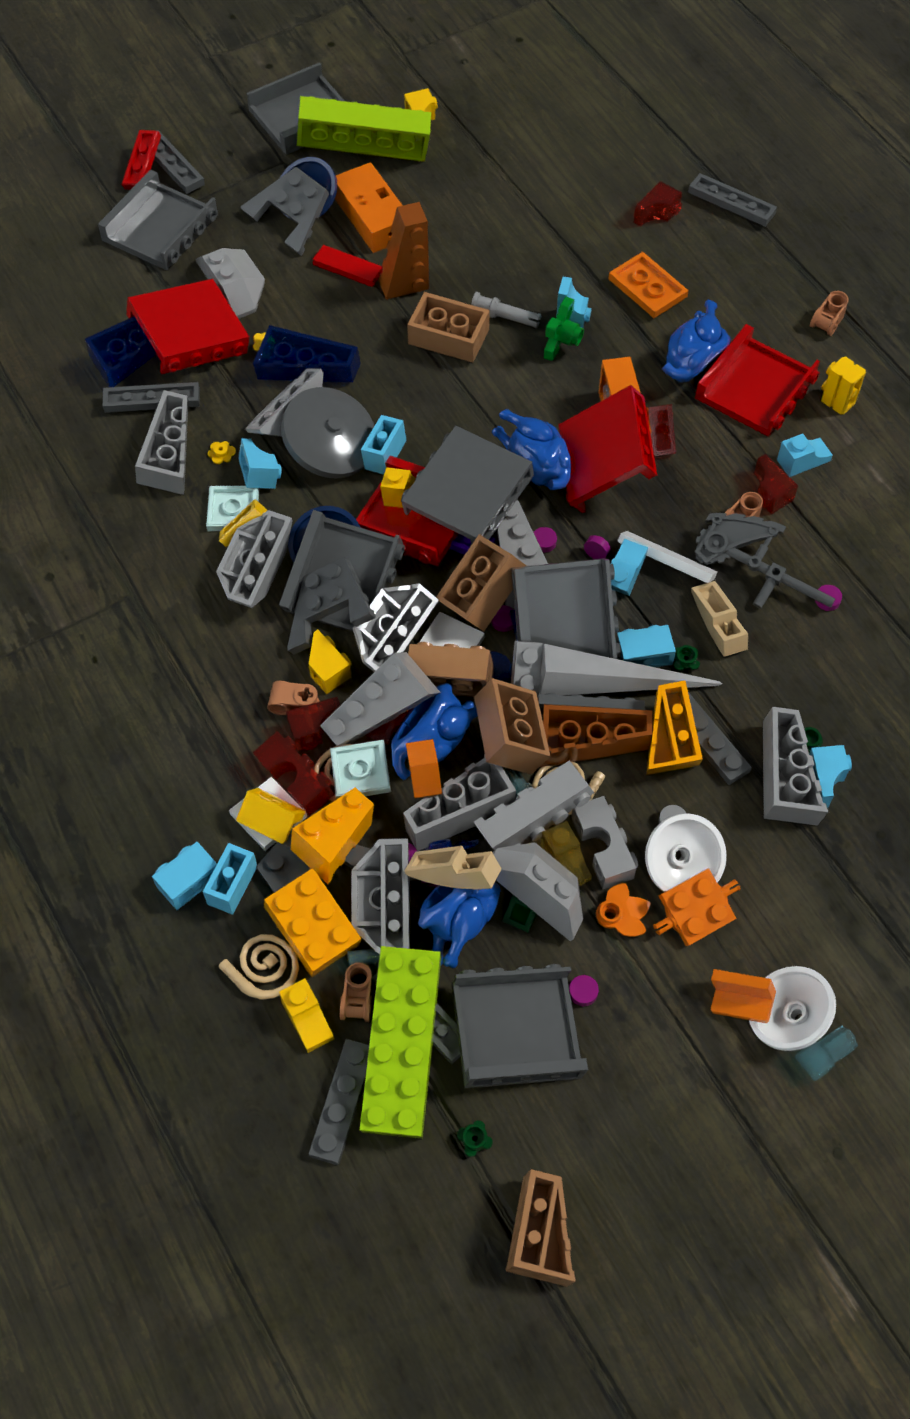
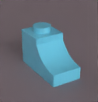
(581, 311)
(802, 454)
(257, 466)
(627, 566)
(830, 768)

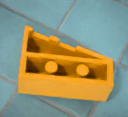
(674, 732)
(332, 832)

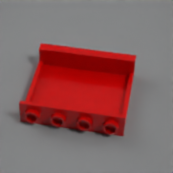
(189, 325)
(755, 383)
(608, 445)
(420, 535)

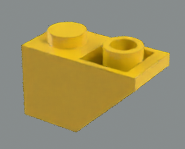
(326, 664)

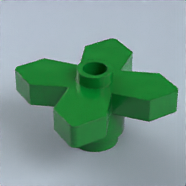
(562, 330)

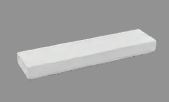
(671, 558)

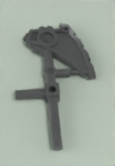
(736, 531)

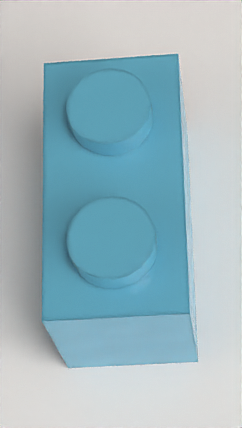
(384, 441)
(647, 646)
(184, 875)
(230, 878)

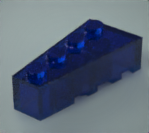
(119, 350)
(289, 353)

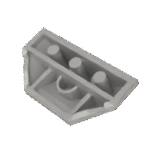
(235, 277)
(269, 419)
(254, 558)
(398, 618)
(542, 885)
(382, 895)

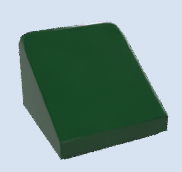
(519, 915)

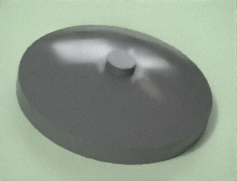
(326, 432)

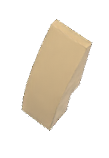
(720, 618)
(454, 868)

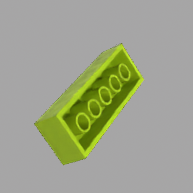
(363, 128)
(401, 1042)

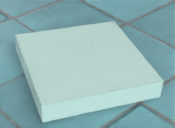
(227, 503)
(360, 767)

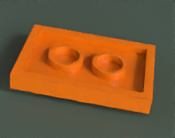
(648, 284)

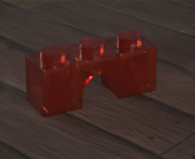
(280, 756)

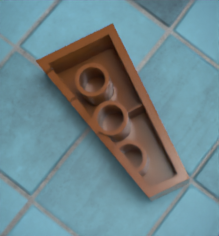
(407, 256)
(594, 732)

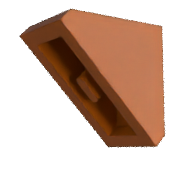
(424, 768)

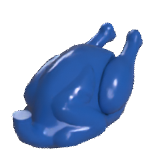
(695, 344)
(541, 445)
(436, 719)
(456, 917)

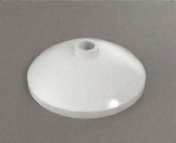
(699, 847)
(797, 992)

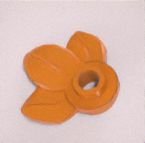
(627, 911)

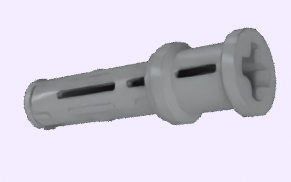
(505, 311)

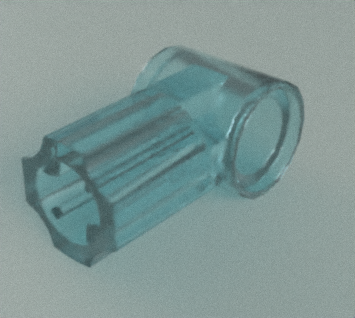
(822, 1055)

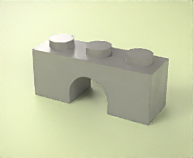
(598, 821)

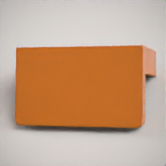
(742, 996)

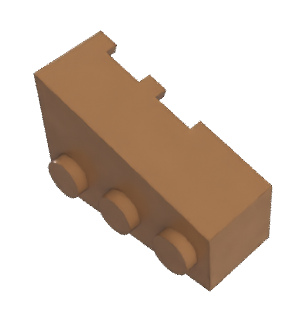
(540, 1234)

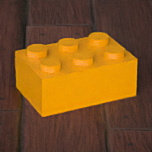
(312, 922)

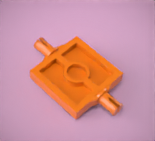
(697, 907)

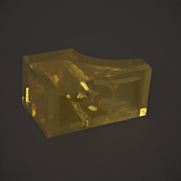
(565, 848)

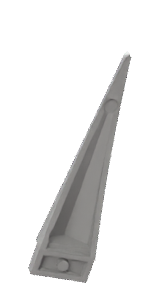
(574, 672)

